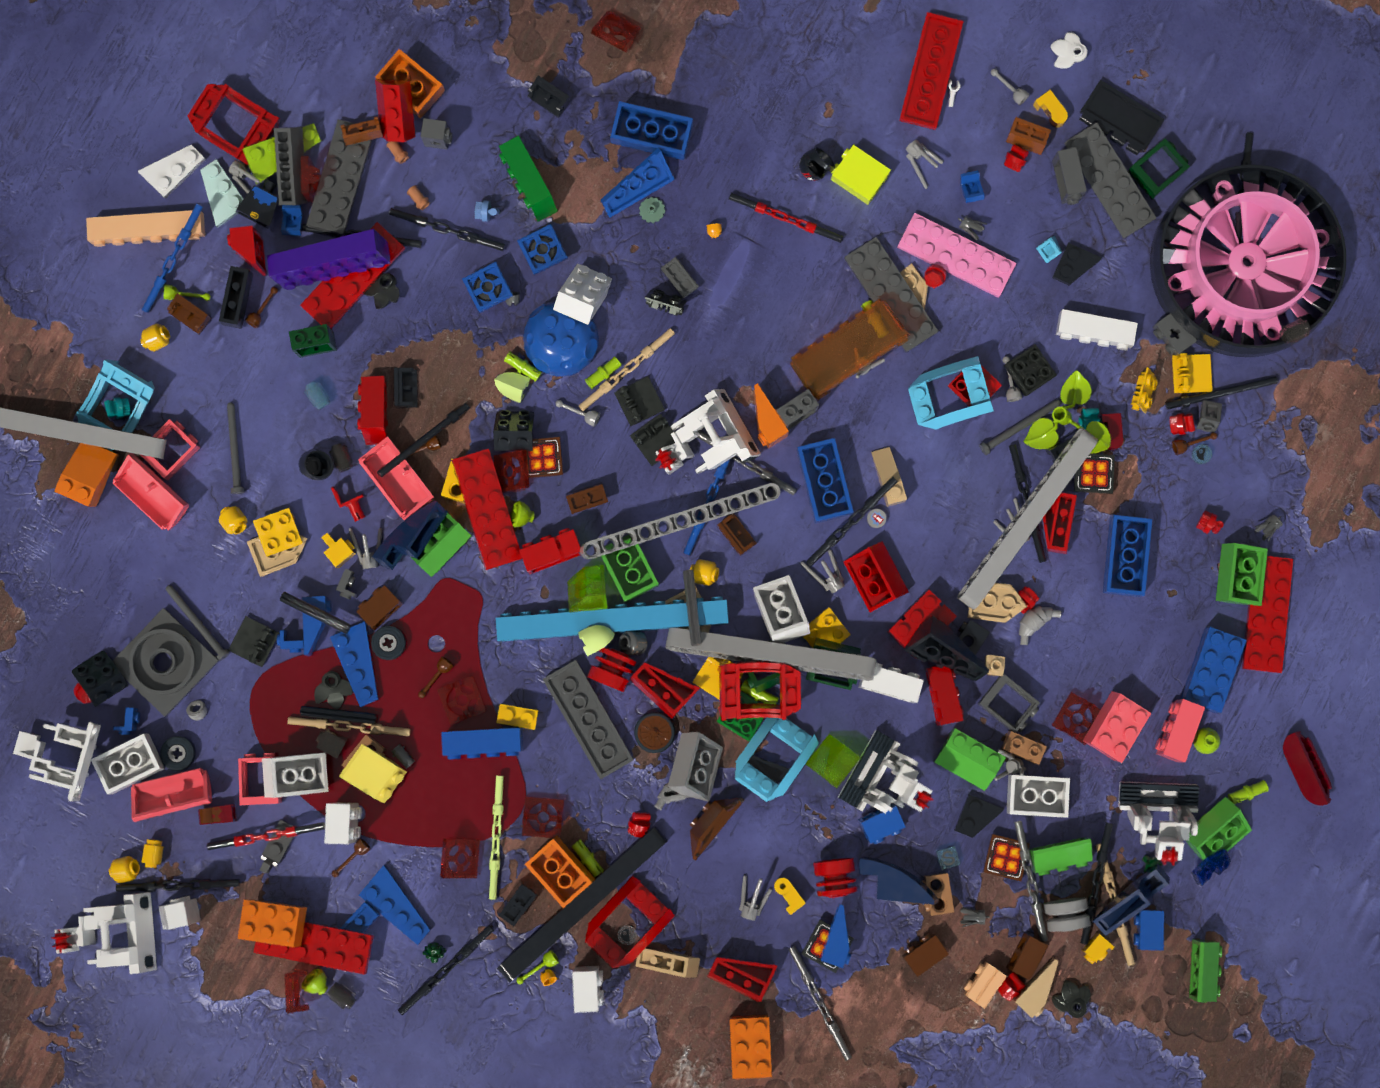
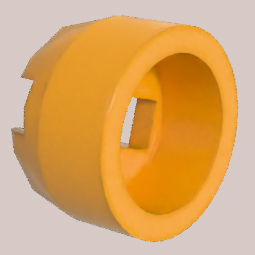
(714, 230)
(548, 977)

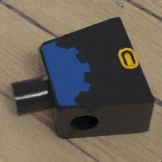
(259, 204)

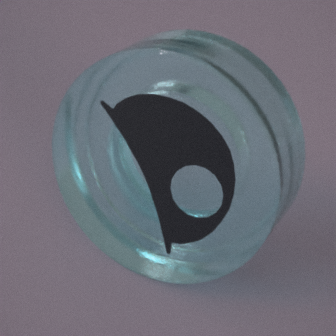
(1202, 454)

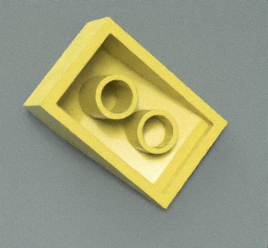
(373, 773)

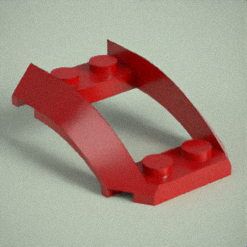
(207, 105)
(730, 691)
(647, 904)

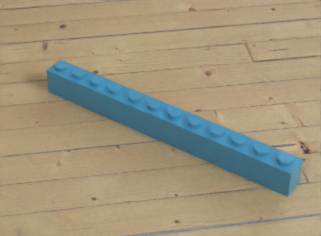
(617, 619)

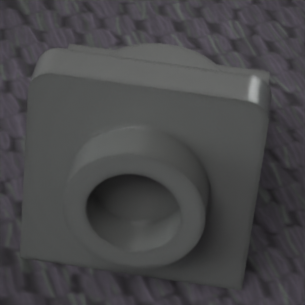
(1209, 416)
(346, 581)

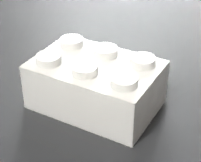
(582, 293)
(781, 610)
(894, 684)
(127, 764)
(295, 775)
(1038, 796)
(342, 823)
(587, 989)

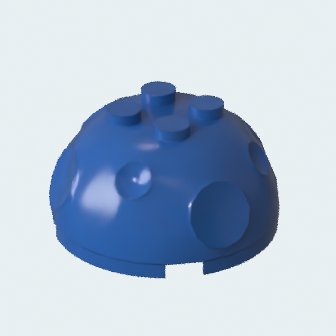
(558, 342)

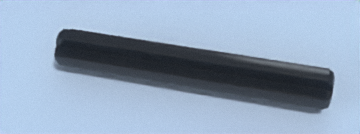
(315, 612)
(336, 714)

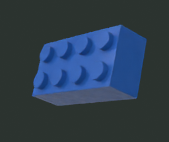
(651, 129)
(824, 480)
(1127, 556)
(1213, 669)
(478, 742)

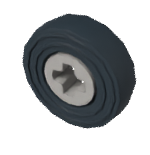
(385, 652)
(171, 745)

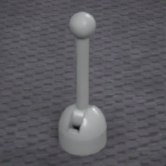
(1019, 95)
(1013, 393)
(591, 417)

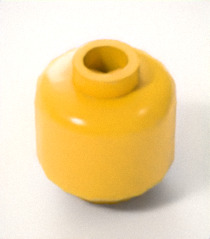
(155, 337)
(232, 520)
(705, 572)
(124, 869)

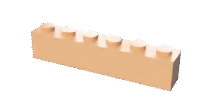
(141, 228)

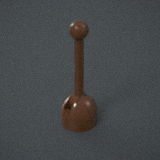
(254, 319)
(433, 444)
(1180, 446)
(443, 666)
(361, 848)

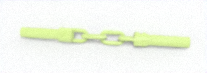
(494, 864)

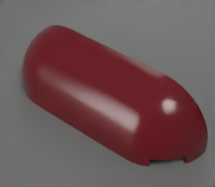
(1307, 768)

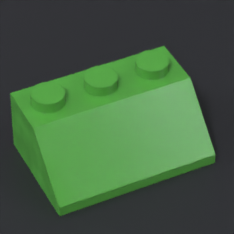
(442, 545)
(1241, 574)
(969, 759)
(1219, 829)
(1061, 855)
(1205, 970)

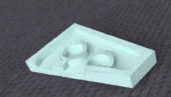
(221, 193)

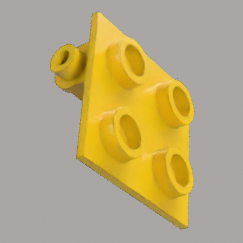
(1192, 373)
(1146, 384)
(277, 532)
(826, 627)
(709, 676)

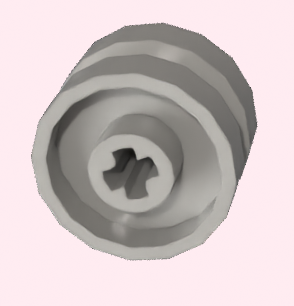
(1067, 914)

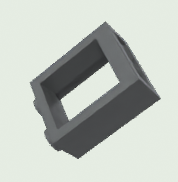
(1069, 176)
(799, 407)
(993, 691)

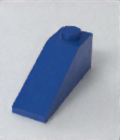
(312, 627)
(837, 944)

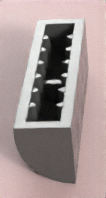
(288, 152)

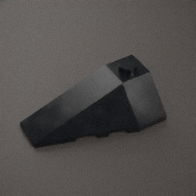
(942, 646)

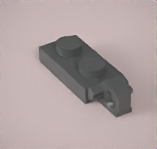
(276, 849)

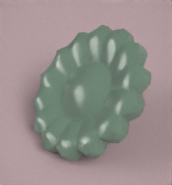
(652, 210)

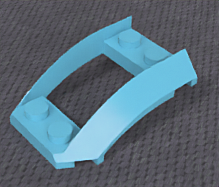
(124, 380)
(976, 389)
(791, 735)

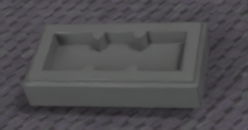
(679, 277)

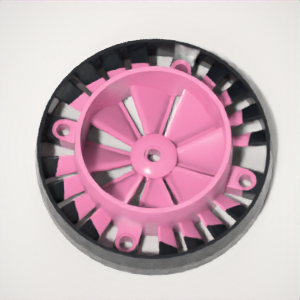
(1275, 280)

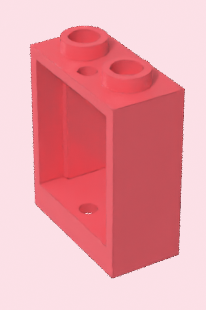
(162, 433)
(244, 798)

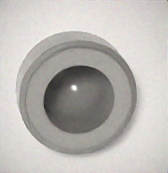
(198, 715)

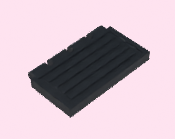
(1121, 116)

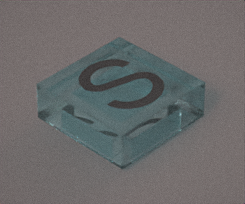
(948, 857)

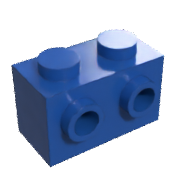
(881, 824)
(1149, 930)

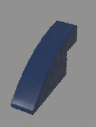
(410, 536)
(896, 883)
(1132, 900)

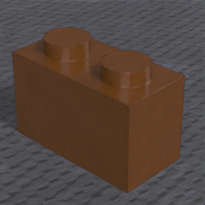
(379, 607)
(925, 954)

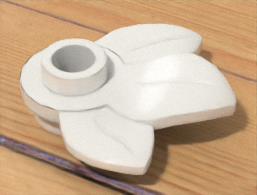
(1065, 51)

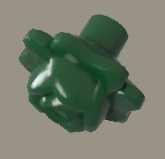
(1150, 862)
(434, 951)

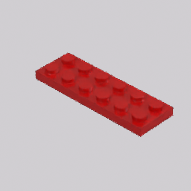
(931, 71)
(336, 296)
(487, 509)
(1268, 623)
(326, 948)

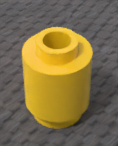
(152, 853)

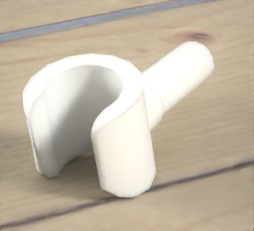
(952, 92)

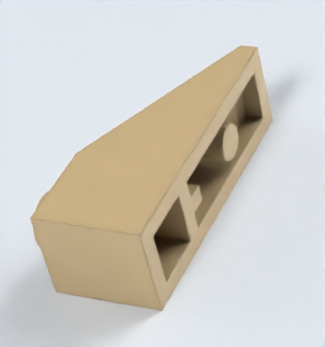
(886, 469)
(668, 963)
(1036, 992)

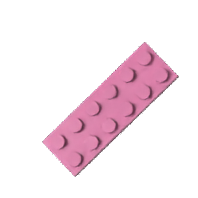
(956, 255)

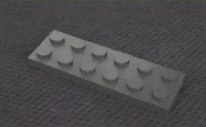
(1111, 181)
(338, 183)
(884, 282)
(588, 719)

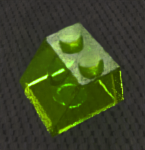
(587, 589)
(832, 761)

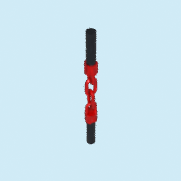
(761, 208)
(289, 832)

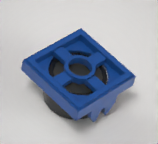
(542, 250)
(488, 288)

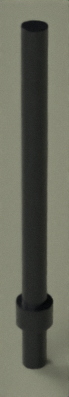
(1185, 401)
(451, 417)

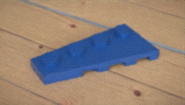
(641, 182)
(357, 662)
(391, 902)

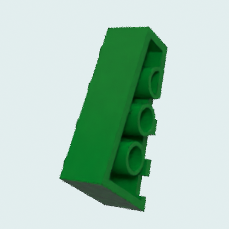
(527, 178)

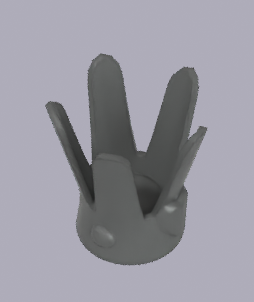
(968, 222)
(1270, 525)
(974, 917)

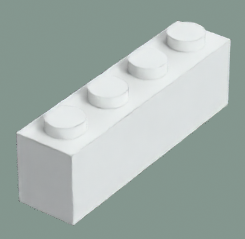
(1096, 329)

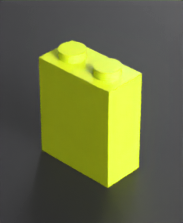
(860, 174)

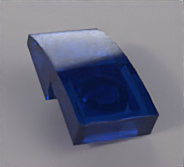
(1214, 863)

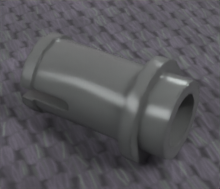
(402, 755)

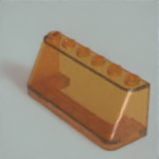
(849, 349)

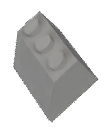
(695, 766)

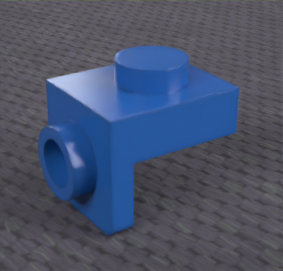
(971, 186)
(292, 220)
(293, 646)
(132, 718)

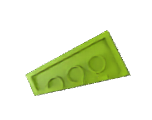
(262, 156)

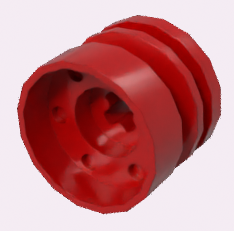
(612, 669)
(835, 877)

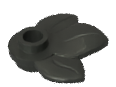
(383, 293)
(332, 693)
(1071, 996)

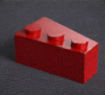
(373, 409)
(1059, 523)
(663, 689)
(944, 695)
(742, 976)

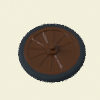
(654, 732)

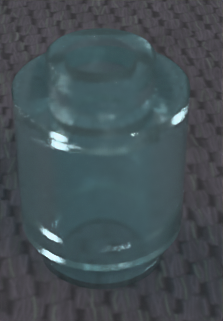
(317, 395)

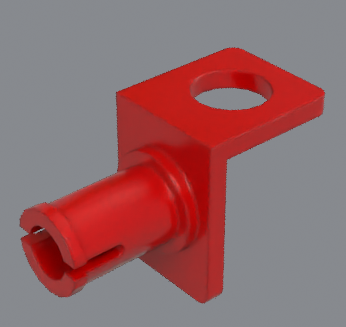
(352, 504)

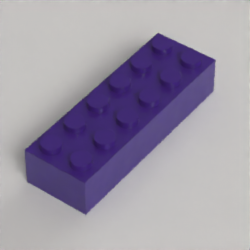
(329, 259)

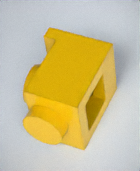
(1096, 948)

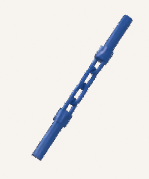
(184, 235)
(719, 474)

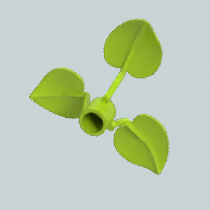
(1074, 391)

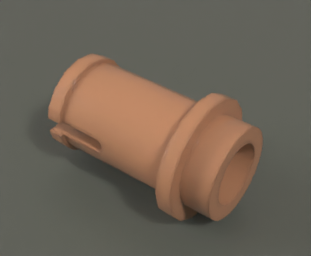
(400, 155)
(421, 201)

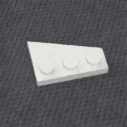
(172, 170)

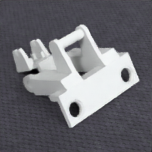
(30, 747)

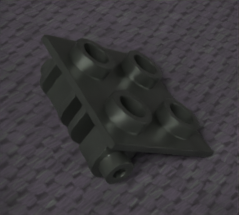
(658, 297)
(639, 401)
(653, 437)
(253, 641)

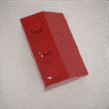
(395, 109)
(248, 246)
(876, 576)

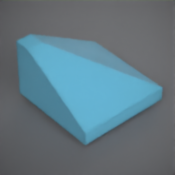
(1049, 249)

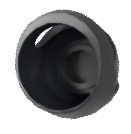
(815, 164)
(315, 464)

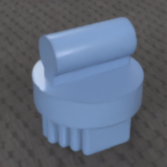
(484, 211)

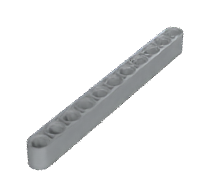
(82, 433)
(689, 517)
(1027, 518)
(762, 651)

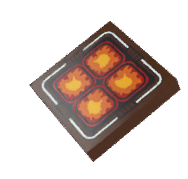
(545, 458)
(1004, 858)

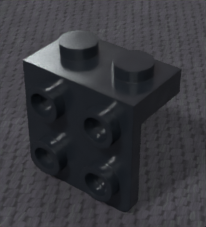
(513, 430)
(99, 678)

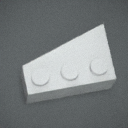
(179, 913)

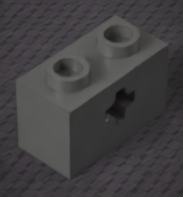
(436, 134)
(1177, 344)

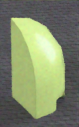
(512, 385)
(595, 638)

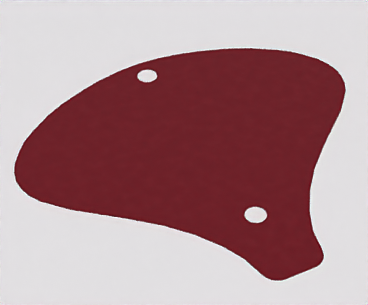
(437, 793)

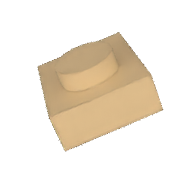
(995, 664)

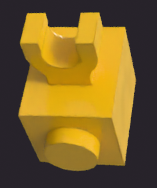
(339, 551)

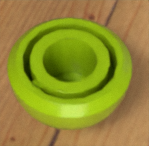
(521, 514)
(1206, 740)
(315, 982)

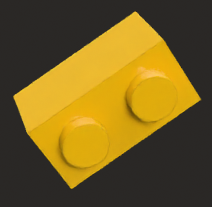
(517, 717)

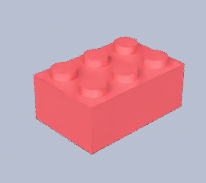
(1116, 727)
(1179, 730)

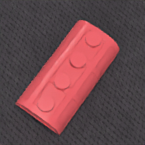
(400, 485)
(150, 493)
(170, 794)

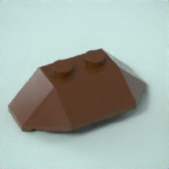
(711, 822)

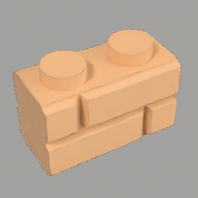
(984, 984)

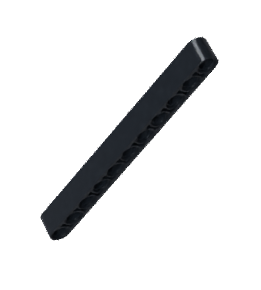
(582, 904)

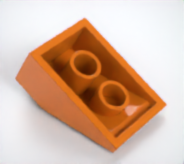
(770, 426)
(86, 474)

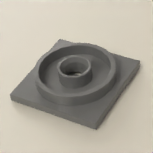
(189, 662)

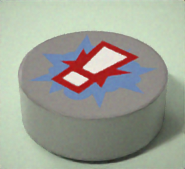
(876, 518)

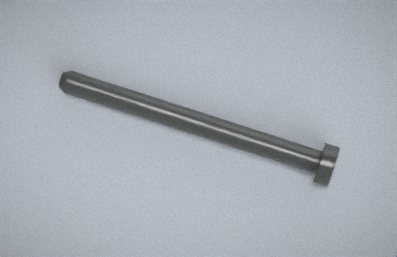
(985, 448)
(237, 489)
(222, 654)

